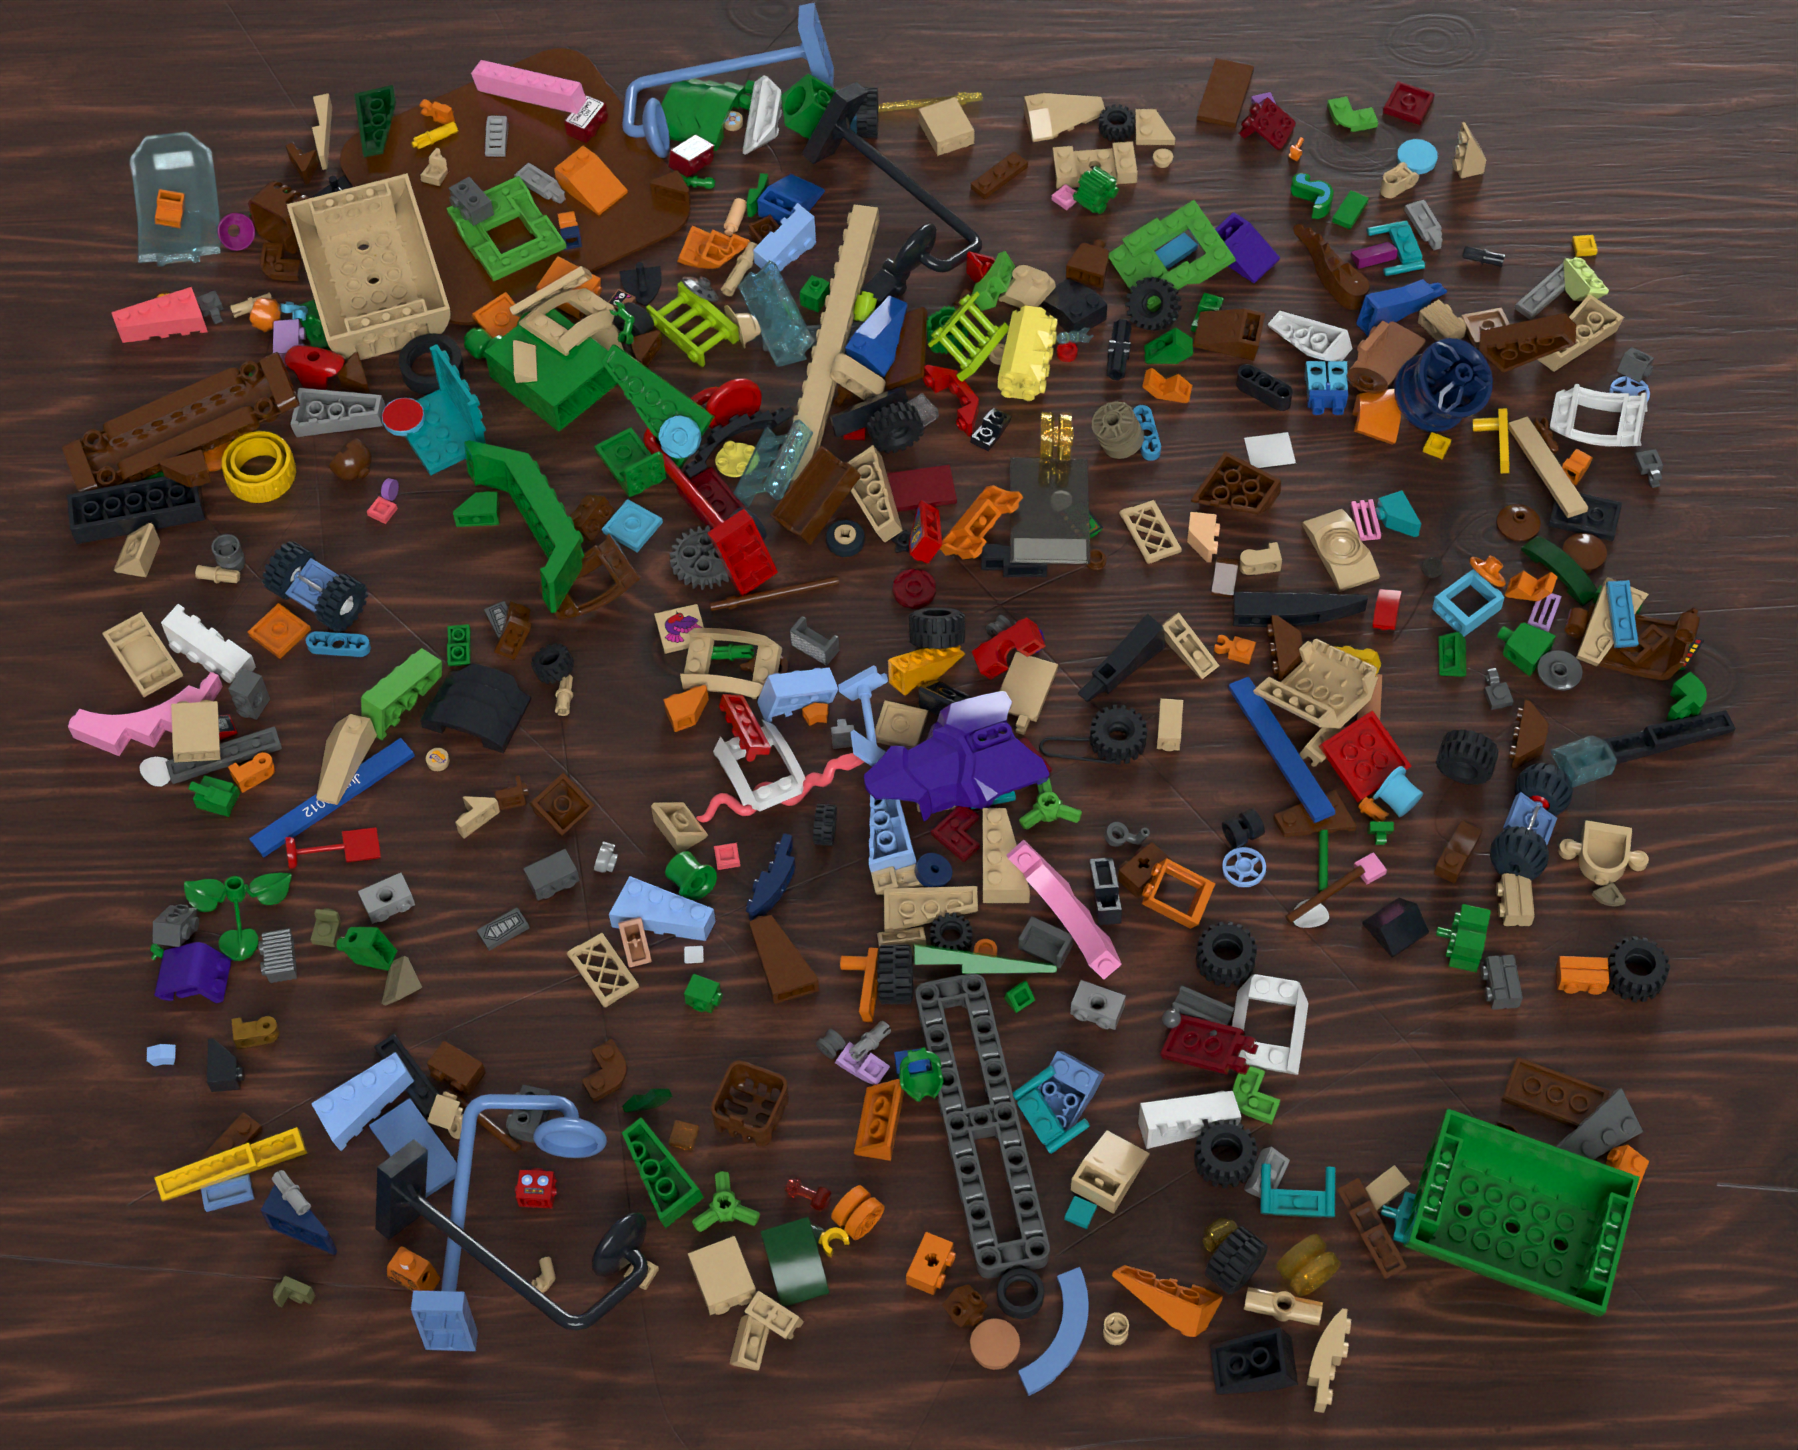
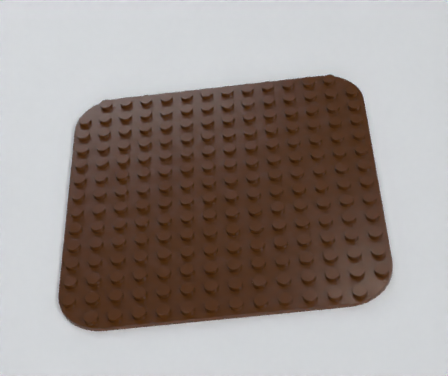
(536, 138)

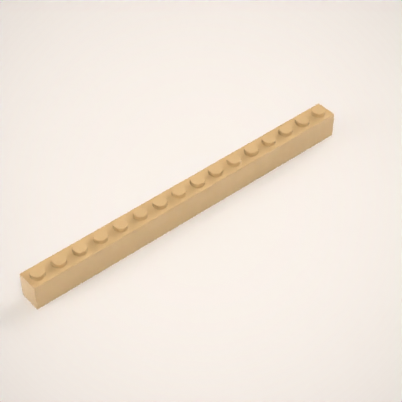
(836, 325)

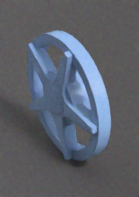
(1629, 388)
(1244, 867)

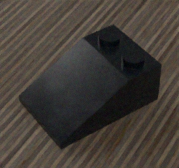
(1075, 306)
(1254, 1363)

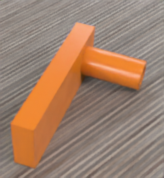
(870, 983)

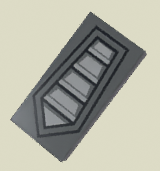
(496, 617)
(503, 929)

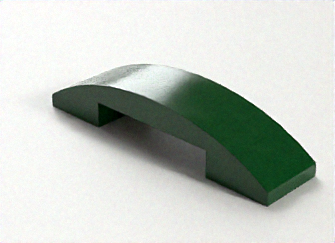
(1562, 565)

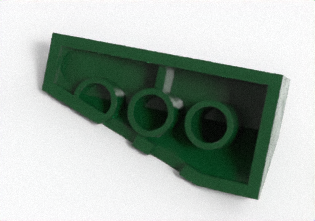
(375, 115)

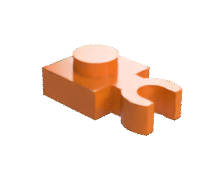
(441, 112)
(1238, 649)

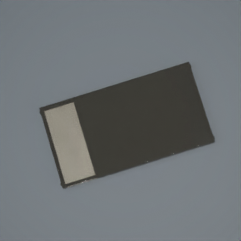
(1053, 513)

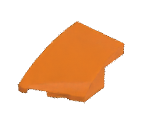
(710, 249)
(1377, 416)

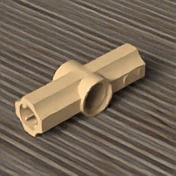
(1299, 1308)

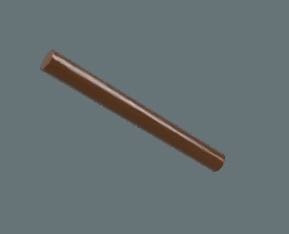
(1325, 894)
(489, 1125)

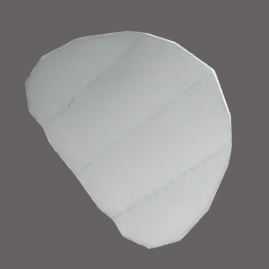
(155, 771)
(1313, 918)

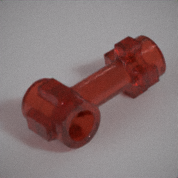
(820, 1198)

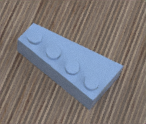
(889, 836)
(662, 911)
(361, 1099)

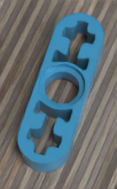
(1149, 424)
(332, 637)

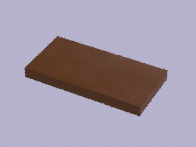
(1225, 92)
(910, 351)
(1552, 1093)

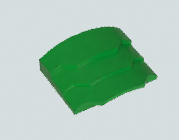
(700, 109)

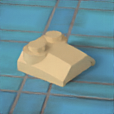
(1028, 287)

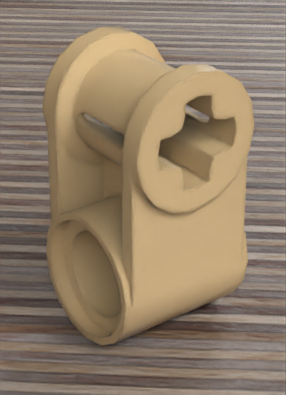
(1398, 180)

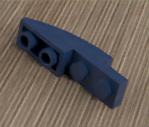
(773, 883)

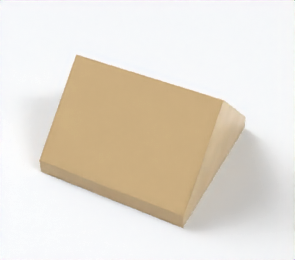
(138, 552)
(678, 825)

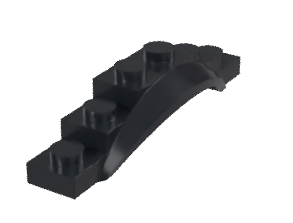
(736, 425)

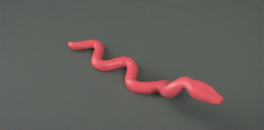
(844, 762)

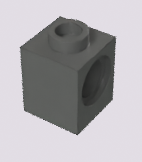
(1636, 365)

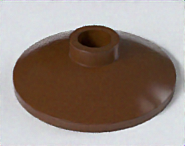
(1367, 380)
(1515, 528)

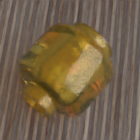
(1217, 1232)

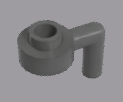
(1124, 835)

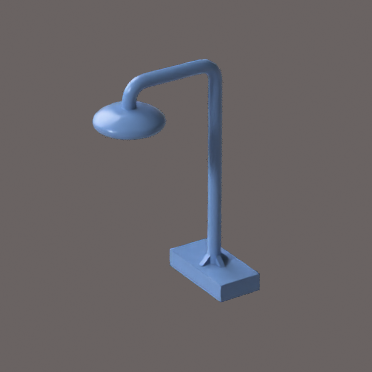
(654, 121)
(445, 1315)

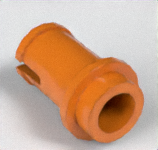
(1372, 810)

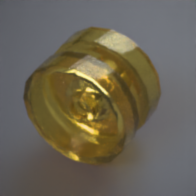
(1056, 435)
(1308, 1265)

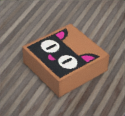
(622, 297)

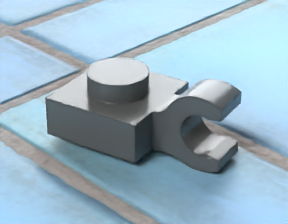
(210, 305)
(1651, 464)
(1497, 693)

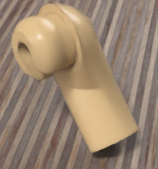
(547, 1277)

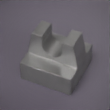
(841, 734)

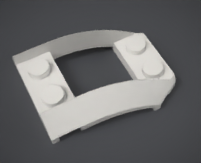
(1631, 418)
(766, 795)
(1281, 992)

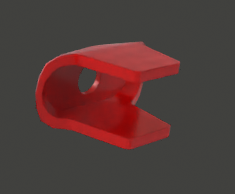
(313, 365)

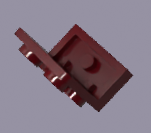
(1269, 122)

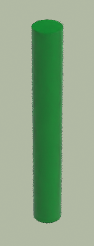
(1323, 860)

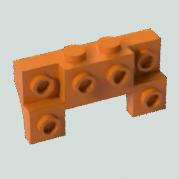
(968, 533)

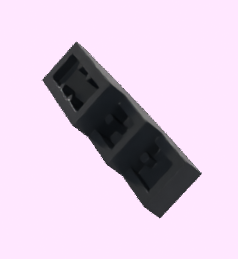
(858, 415)

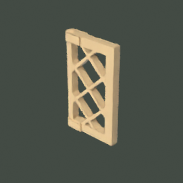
(1138, 511)
(618, 991)

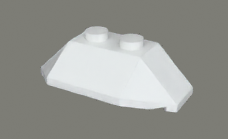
(763, 115)

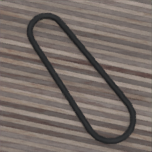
(1067, 756)

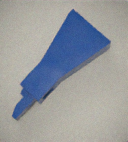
(1396, 303)

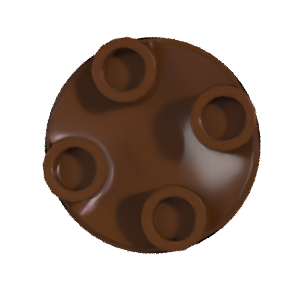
(1586, 551)

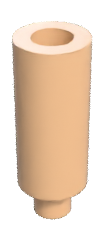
(735, 216)

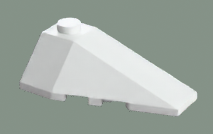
(1312, 337)

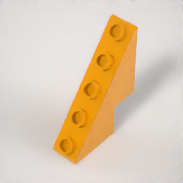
(921, 667)

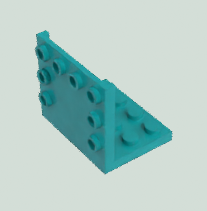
(449, 418)

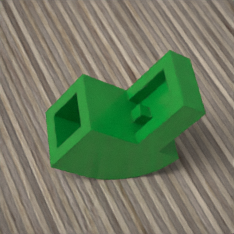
(1690, 697)

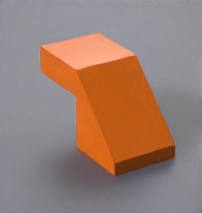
(1170, 389)
(1529, 588)

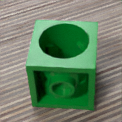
(805, 104)

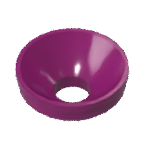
(245, 235)

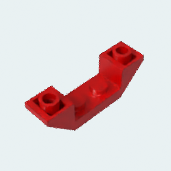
(942, 378)

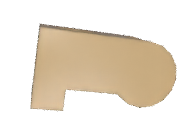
(1261, 561)

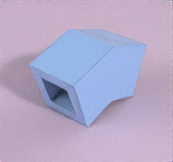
(161, 1054)

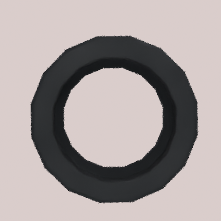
(1026, 1275)

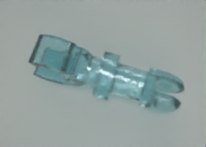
(1074, 336)

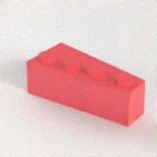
(160, 317)

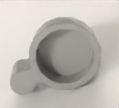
(606, 859)

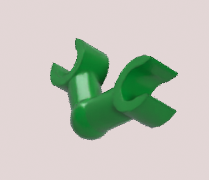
(629, 320)

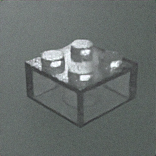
(925, 408)

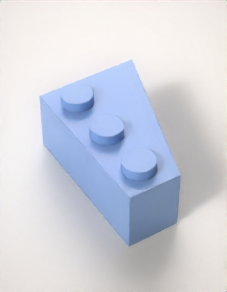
(796, 690)

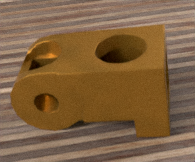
(255, 1032)

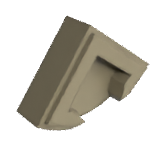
(1609, 895)

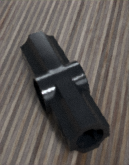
(1119, 349)

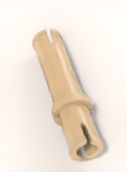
(743, 263)

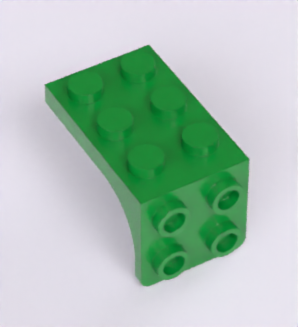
(631, 462)

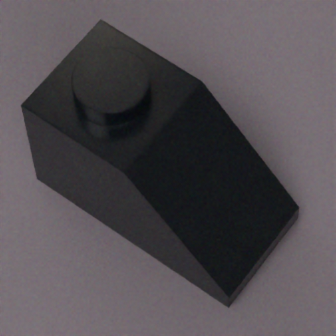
(223, 1069)

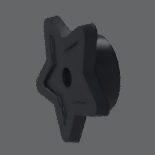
(899, 539)

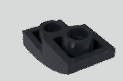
(991, 429)

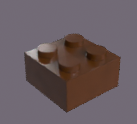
(762, 227)

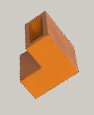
(170, 208)

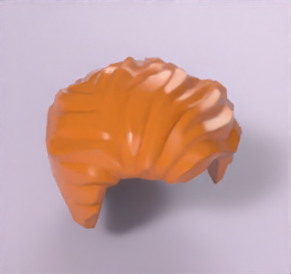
(264, 314)

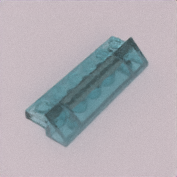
(776, 314)

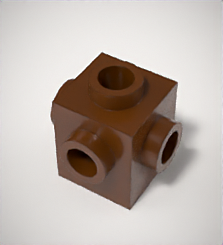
(965, 1306)

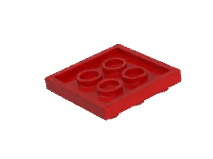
(1364, 755)

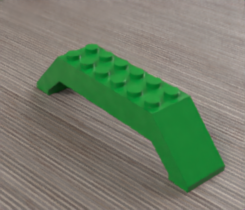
(539, 507)

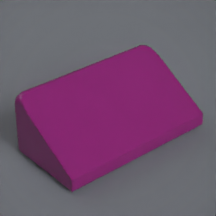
(1374, 255)

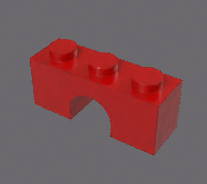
(992, 655)

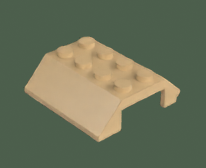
(1324, 687)

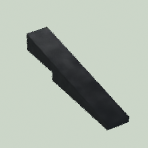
(1669, 735)

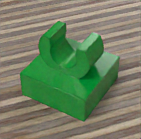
(1380, 830)

